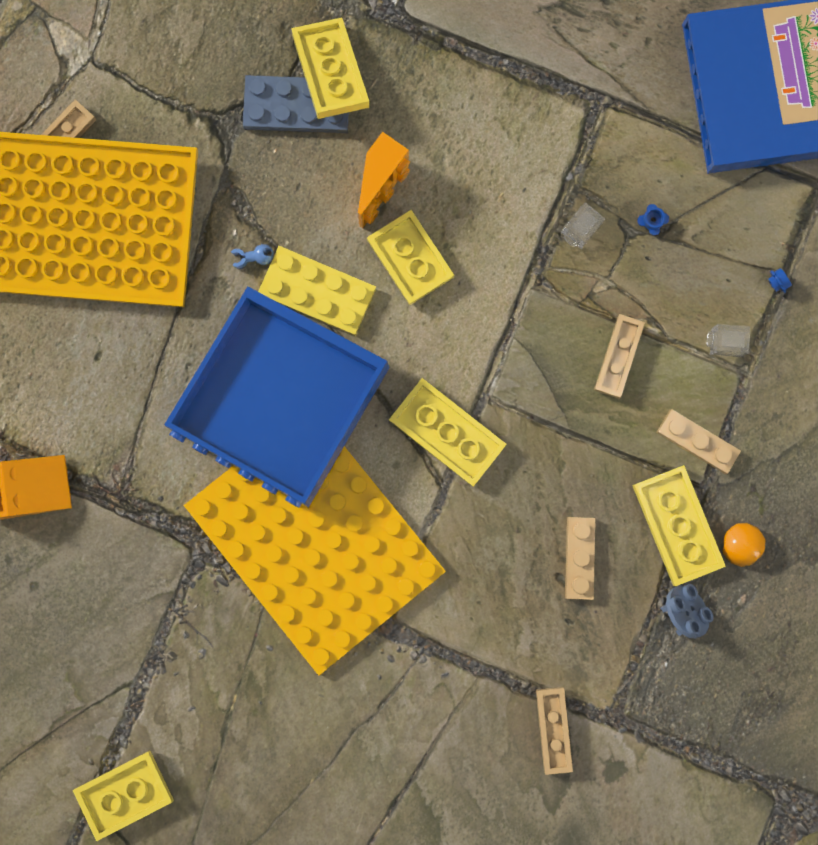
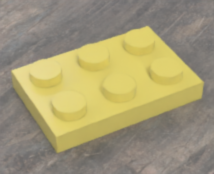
(410, 257)
(123, 795)

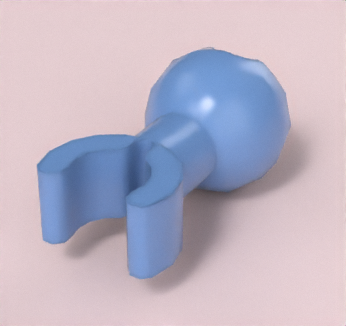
(258, 255)

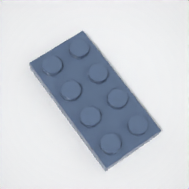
(285, 106)

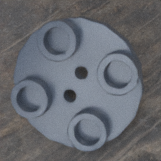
(688, 611)

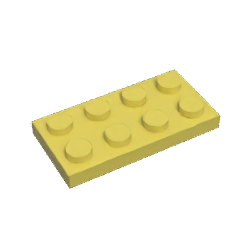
(330, 68)
(317, 290)
(447, 432)
(678, 526)

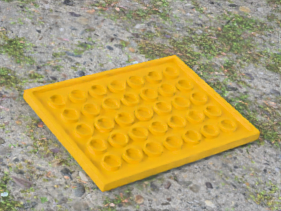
(95, 218)
(319, 569)

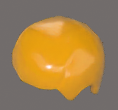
(743, 544)

